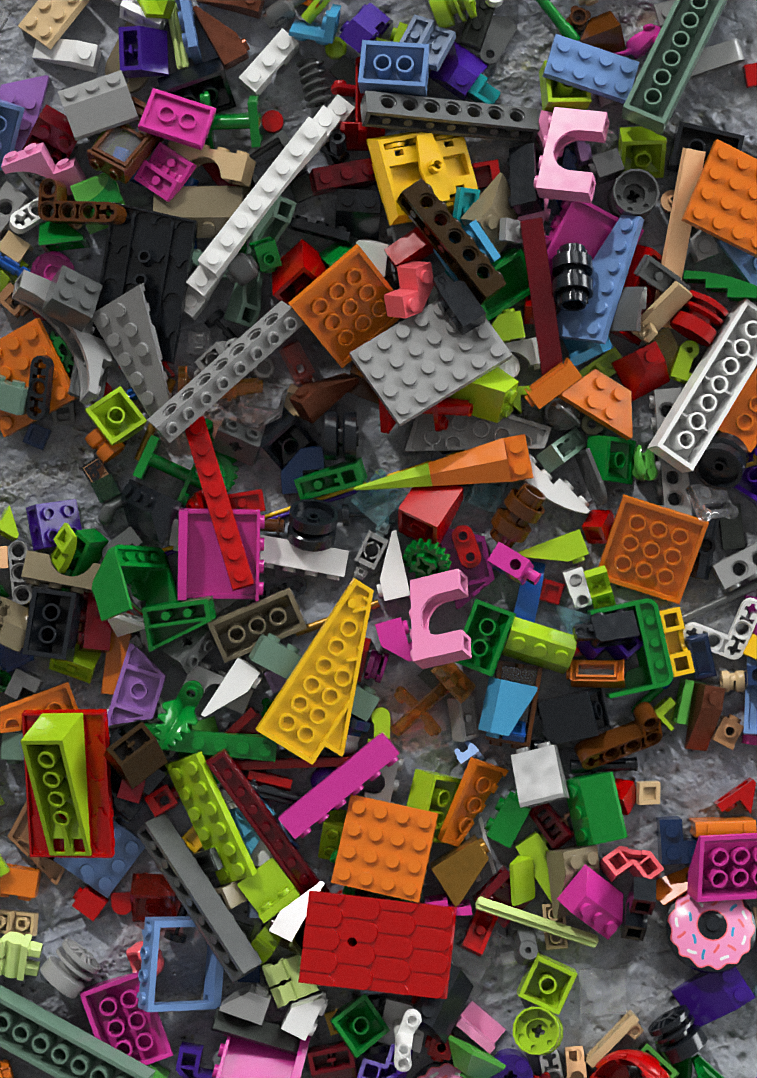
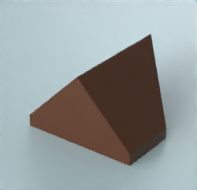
(604, 33)

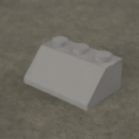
(98, 105)

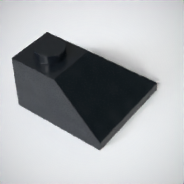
(284, 438)

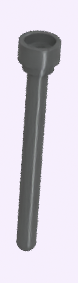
(719, 601)

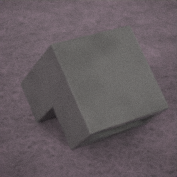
(22, 680)

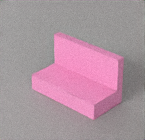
(480, 1026)

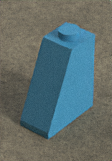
(504, 706)

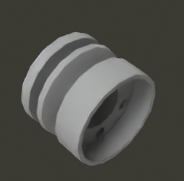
(69, 970)

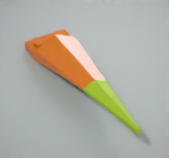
(489, 463)

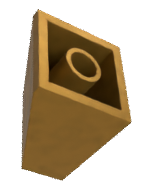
(461, 867)

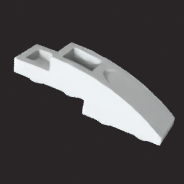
(557, 493)

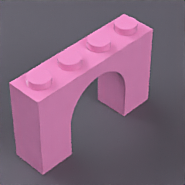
(564, 128)
(426, 596)

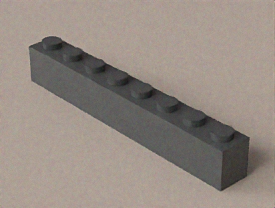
(199, 897)

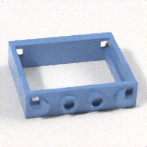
(148, 971)

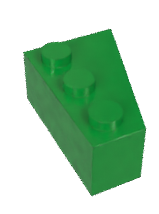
(175, 618)

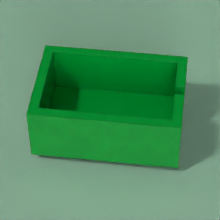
(513, 269)

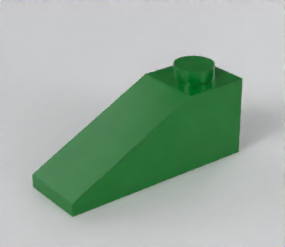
(331, 479)
(88, 551)

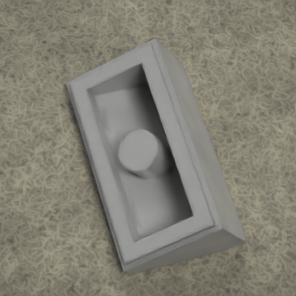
(463, 719)

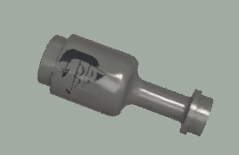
(280, 12)

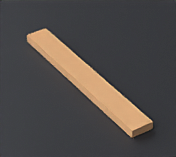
(679, 231)

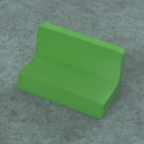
(683, 701)

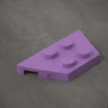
(30, 95)
(136, 689)

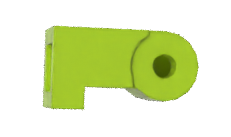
(683, 361)
(381, 720)

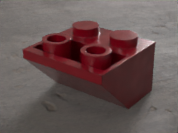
(55, 132)
(332, 1061)

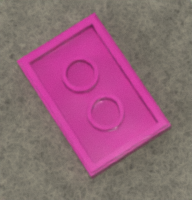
(177, 119)

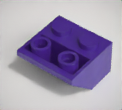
(143, 52)

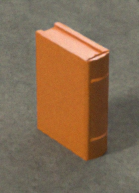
(722, 825)

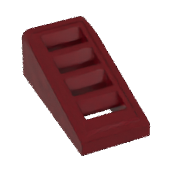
(544, 828)

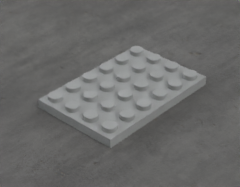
(426, 361)

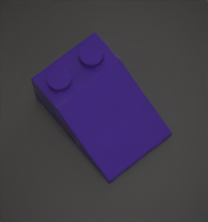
(713, 995)

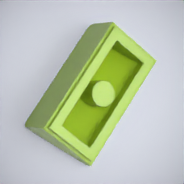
(522, 880)

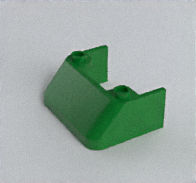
(141, 567)
(653, 656)

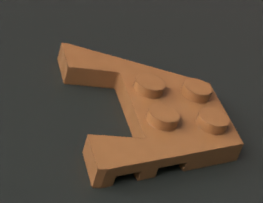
(20, 837)

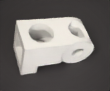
(577, 587)

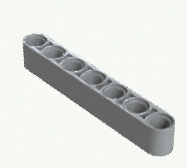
(711, 60)

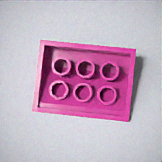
(724, 868)
(121, 1024)

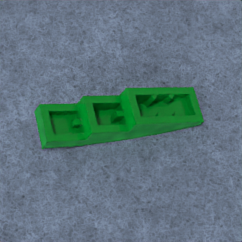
(717, 283)

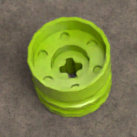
(445, 9)
(525, 1034)

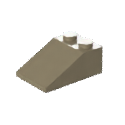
(490, 208)
(563, 867)

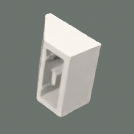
(302, 1014)

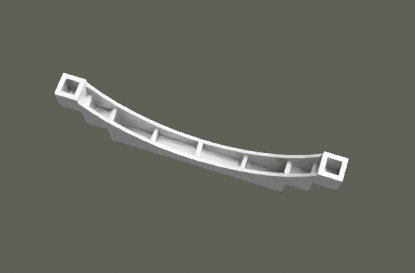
(227, 243)

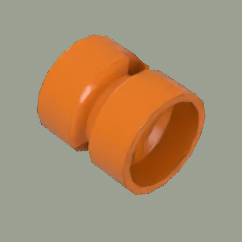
(104, 450)

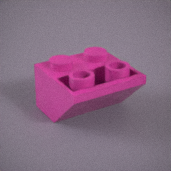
(393, 637)

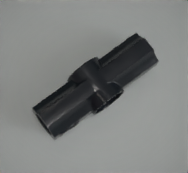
(704, 559)

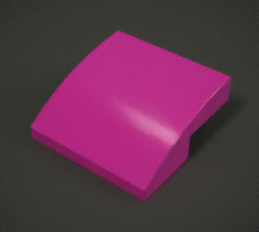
(165, 172)
(463, 908)

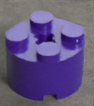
(514, 1061)

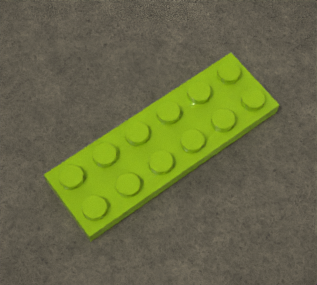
(211, 816)

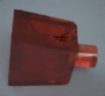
(292, 356)

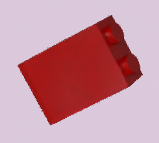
(298, 270)
(429, 512)

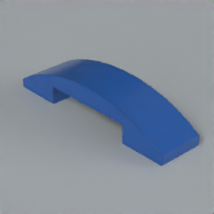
(529, 595)

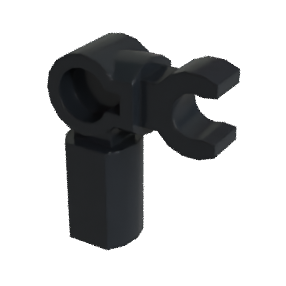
(336, 147)

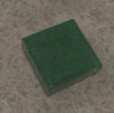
(105, 488)

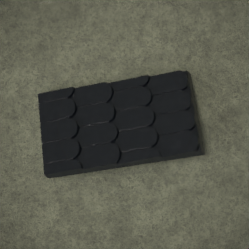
(155, 252)

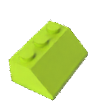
(540, 645)
(433, 793)

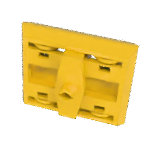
(426, 158)

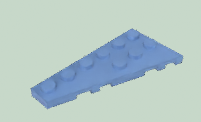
(608, 278)

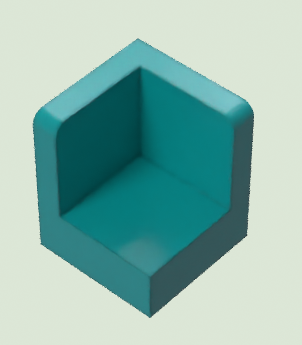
(483, 92)

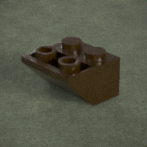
(136, 755)

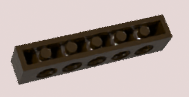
(451, 253)

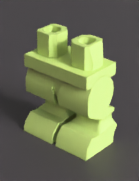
(15, 955)
(287, 968)

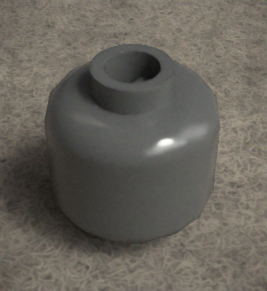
(242, 269)

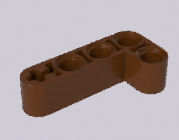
(82, 209)
(622, 740)

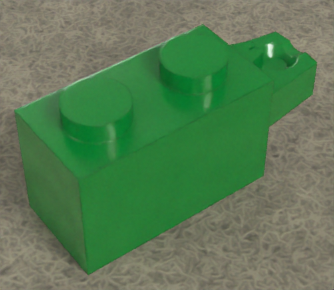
(507, 820)

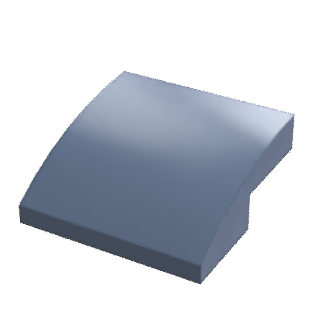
(425, 32)

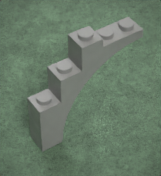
(88, 351)

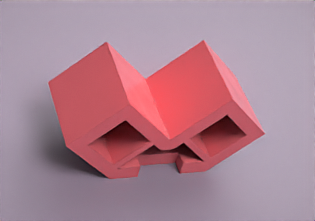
(415, 287)
(638, 862)

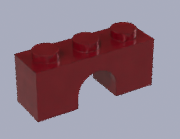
(352, 173)

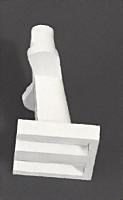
(403, 1031)

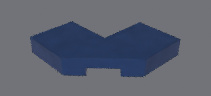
(304, 459)

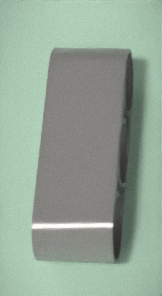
(14, 564)

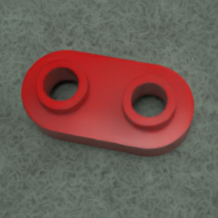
(466, 546)

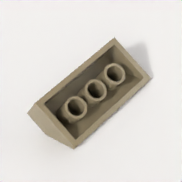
(206, 204)
(239, 630)

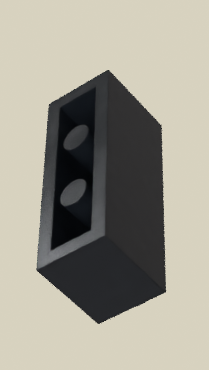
(523, 168)

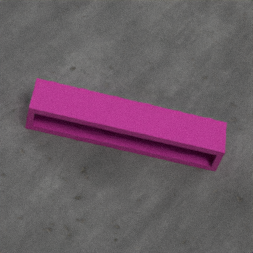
(338, 785)

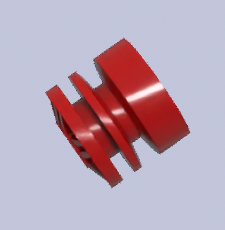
(697, 322)

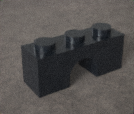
(638, 906)

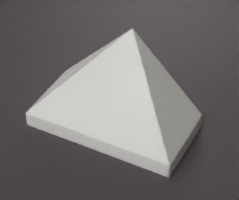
(377, 255)
(126, 624)

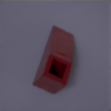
(94, 633)

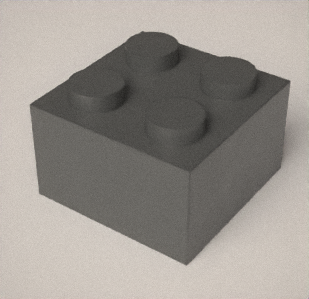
(72, 298)

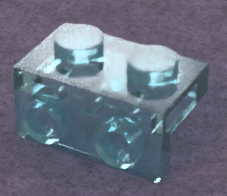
(486, 495)

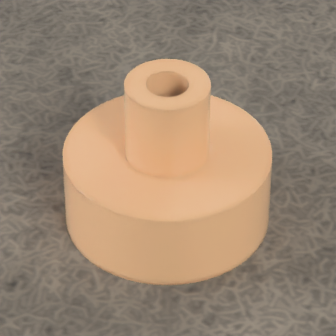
(666, 202)

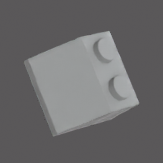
(248, 1002)

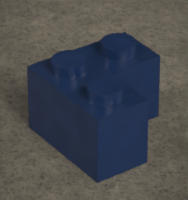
(671, 844)

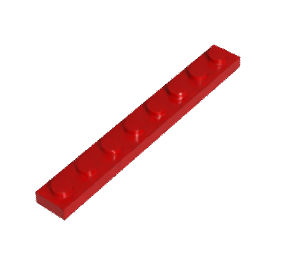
(218, 505)

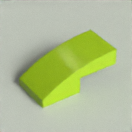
(603, 363)
(65, 549)
(599, 587)

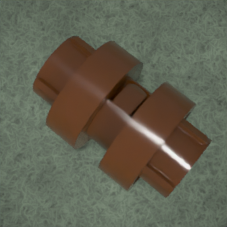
(523, 507)

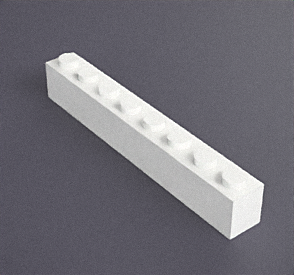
(282, 553)

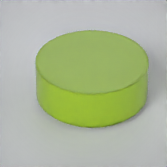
(336, 49)

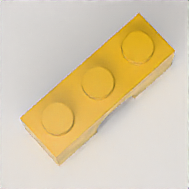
(673, 629)

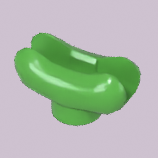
(644, 465)

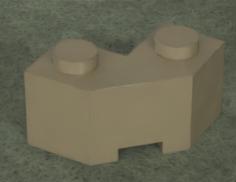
(12, 624)

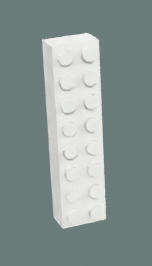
(709, 390)

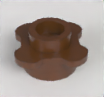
(578, 12)

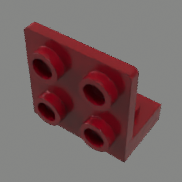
(499, 890)

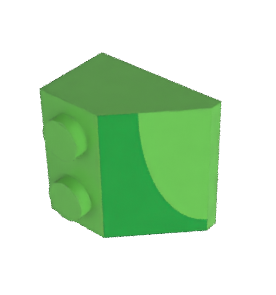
(97, 189)

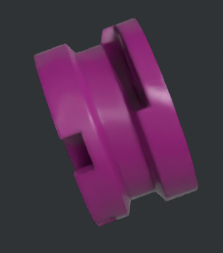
(374, 664)

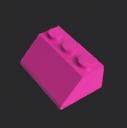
(594, 901)

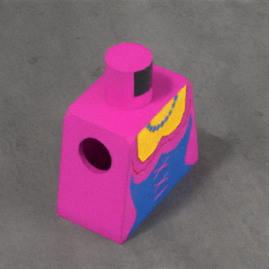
(507, 561)

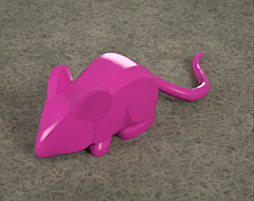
(641, 42)

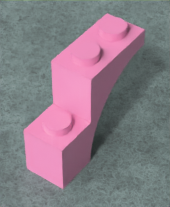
(37, 160)

